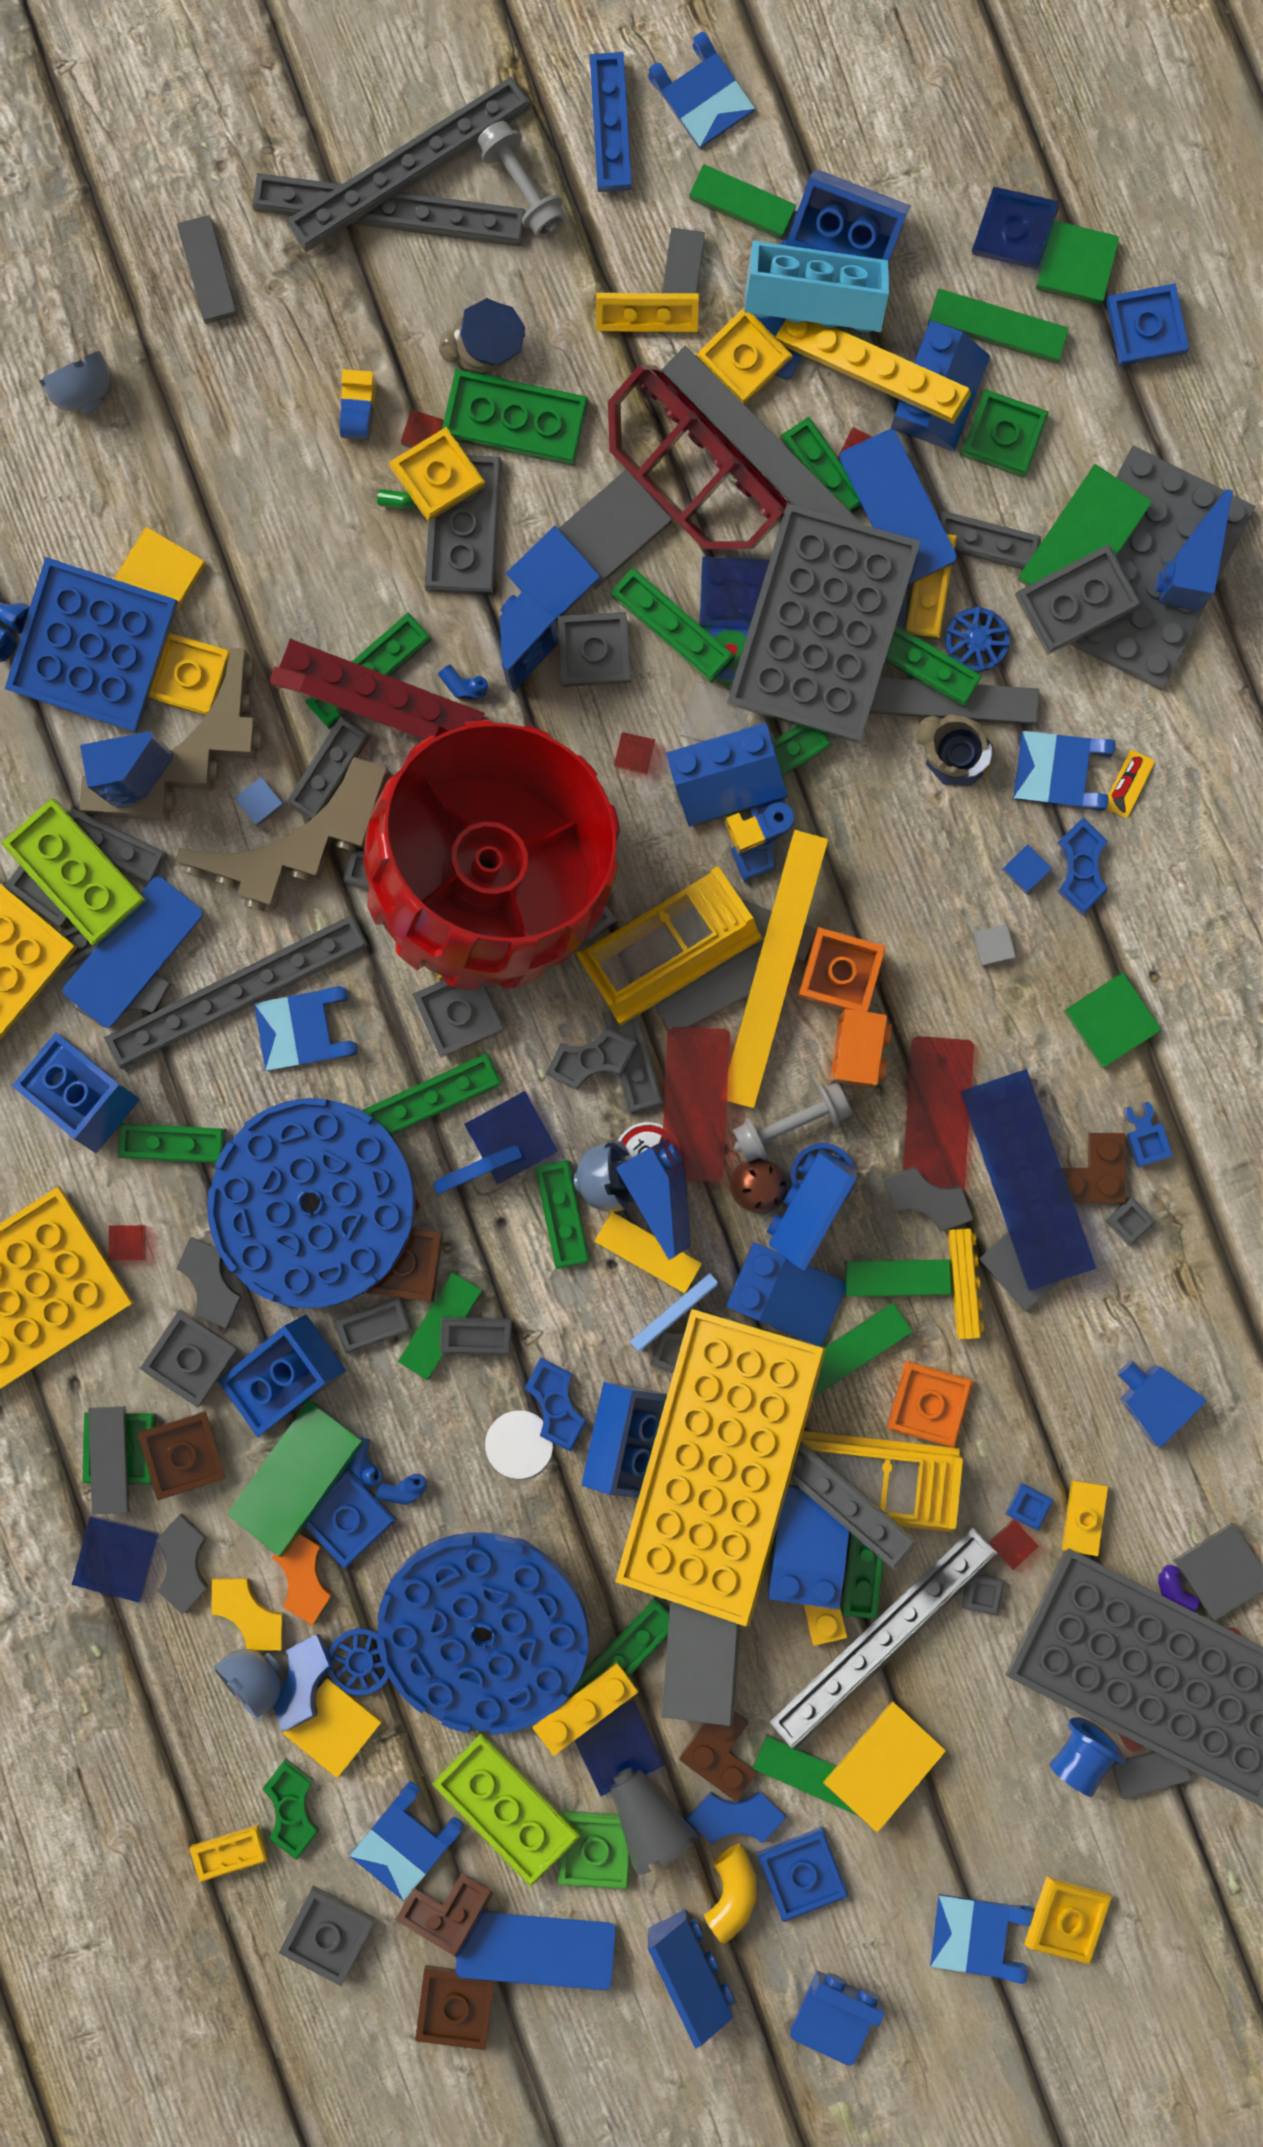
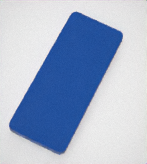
(897, 499)
(132, 953)
(539, 1951)

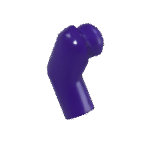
(1171, 1588)

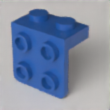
(836, 2017)

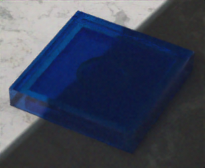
(1015, 228)
(508, 1125)
(115, 1558)
(617, 1744)

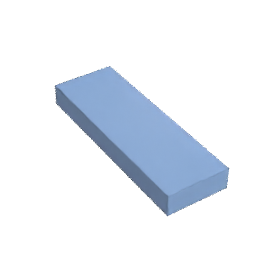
(674, 1312)

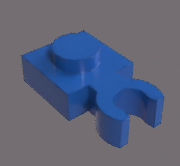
(1148, 1141)

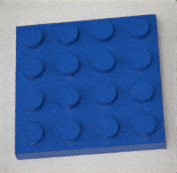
(91, 644)

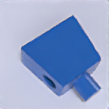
(1158, 1401)

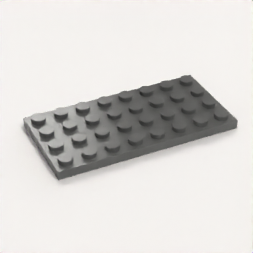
(1148, 1672)

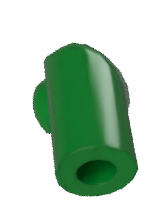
(395, 499)

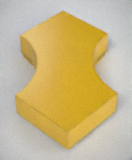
(236, 1602)

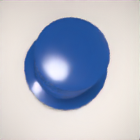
(1086, 1756)

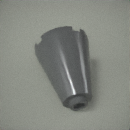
(649, 1821)

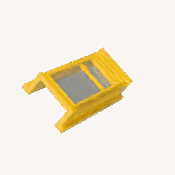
(670, 946)
(904, 1479)

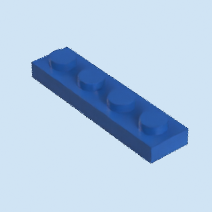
(610, 122)

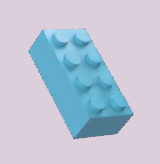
(816, 287)

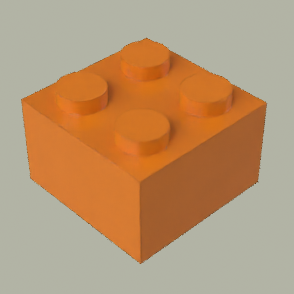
(841, 971)
(859, 1049)

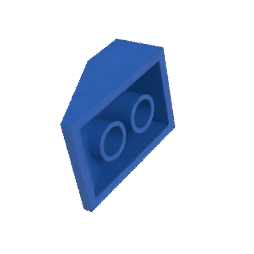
(1193, 572)
(75, 1093)
(660, 1191)
(785, 1295)
(281, 1375)
(807, 1554)

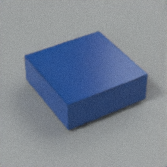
(1026, 869)
(1029, 1506)

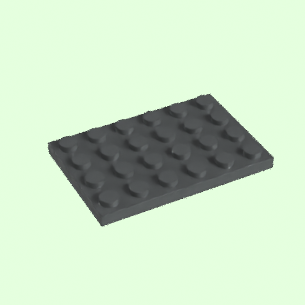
(823, 622)
(1153, 636)

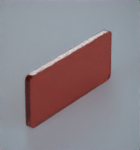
(697, 1098)
(935, 1109)

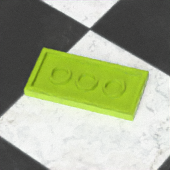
(73, 871)
(506, 1809)

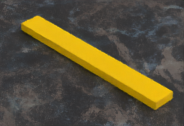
(774, 967)

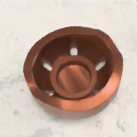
(762, 1186)

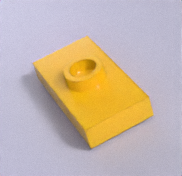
(1084, 1517)
(229, 1853)

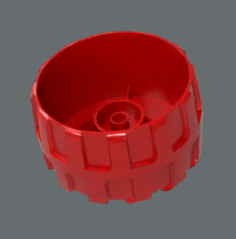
(503, 800)

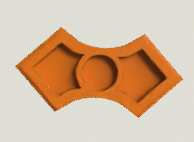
(305, 1590)

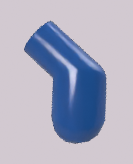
(463, 687)
(363, 1467)
(404, 1492)

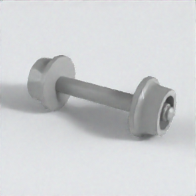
(498, 144)
(832, 1102)

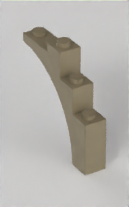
(221, 733)
(302, 852)

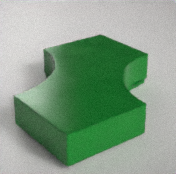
(293, 1824)

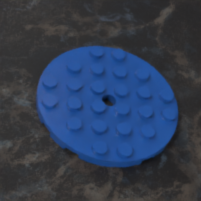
(361, 1215)
(498, 1586)

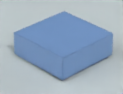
(259, 801)

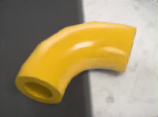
(738, 1893)

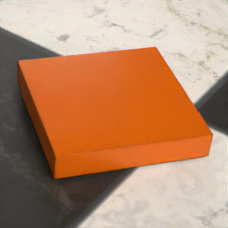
(929, 1404)

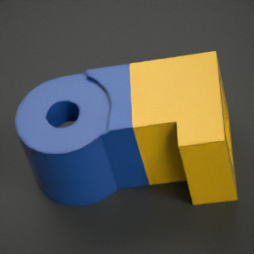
(357, 404)
(760, 828)

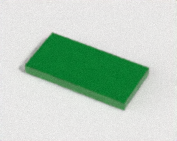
(515, 417)
(1097, 515)
(295, 1478)

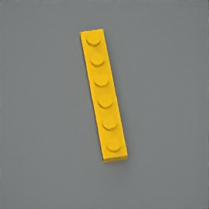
(876, 368)

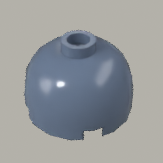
(79, 384)
(599, 1179)
(251, 1680)

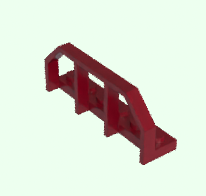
(703, 434)
(368, 693)

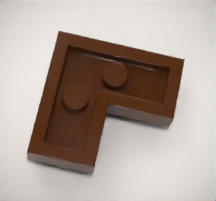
(1105, 1173)
(711, 1757)
(449, 1923)

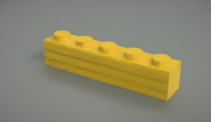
(965, 1283)

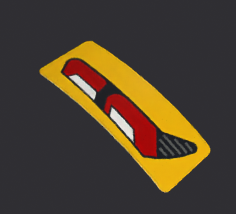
(1129, 783)

